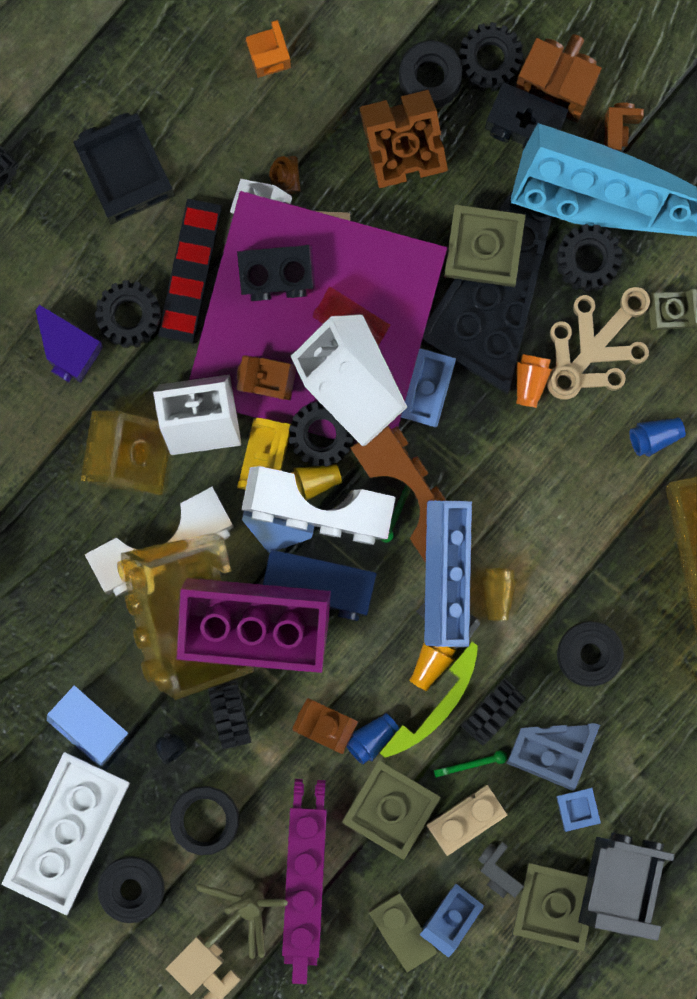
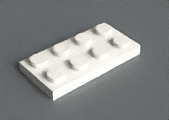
(65, 833)

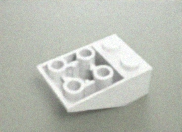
(350, 376)

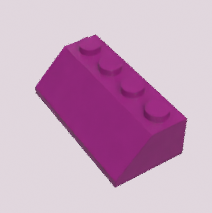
(253, 625)

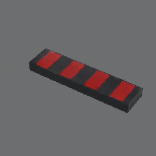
(190, 271)

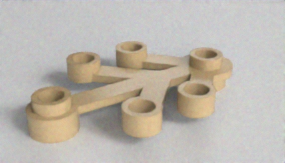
(594, 348)

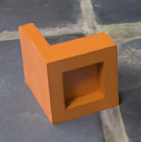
(269, 51)

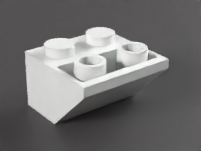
(197, 414)

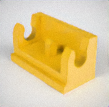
(265, 447)

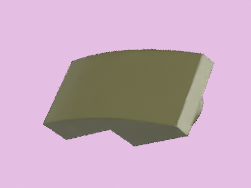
(673, 310)

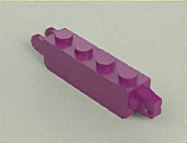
(304, 882)

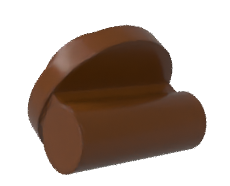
(285, 174)

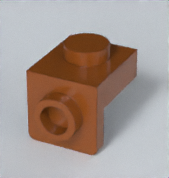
(266, 377)

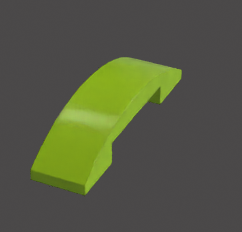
(462, 669)

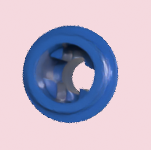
(655, 435)
(372, 738)

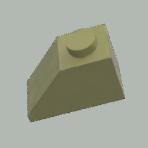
(402, 931)

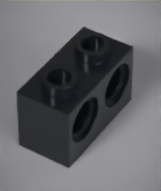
(275, 262)

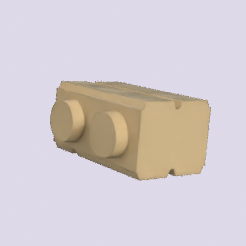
(466, 819)

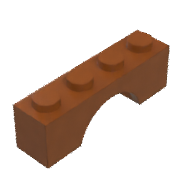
(388, 457)

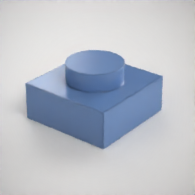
(578, 809)

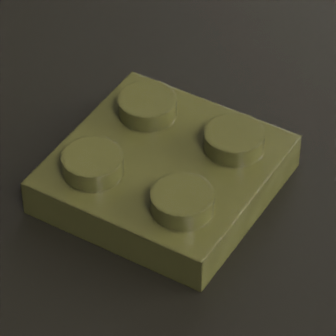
(484, 245)
(391, 809)
(551, 907)

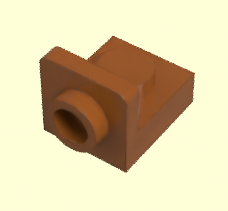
(614, 132)
(324, 725)

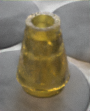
(499, 592)

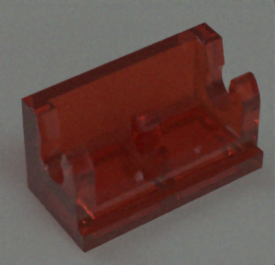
(338, 304)

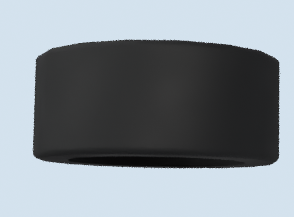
(177, 822)

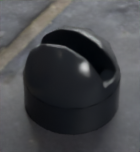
(170, 747)

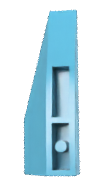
(601, 186)

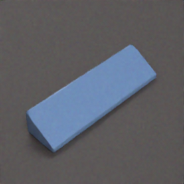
(448, 573)

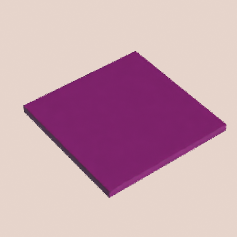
(370, 265)

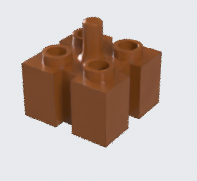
(560, 76)
(403, 138)

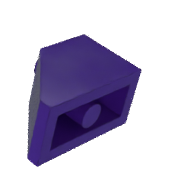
(66, 346)

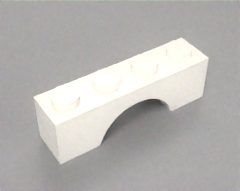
(275, 494)
(199, 516)

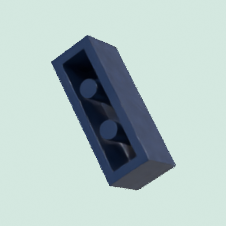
(349, 586)

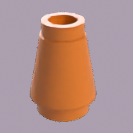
(531, 379)

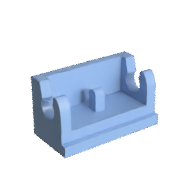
(86, 726)

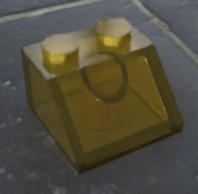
(125, 453)

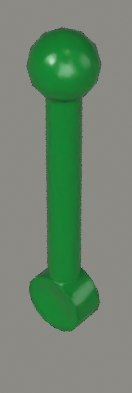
(395, 515)
(499, 757)

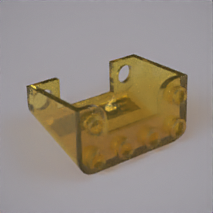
(153, 598)

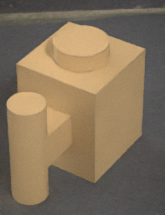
(197, 967)

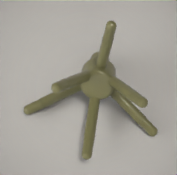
(248, 907)

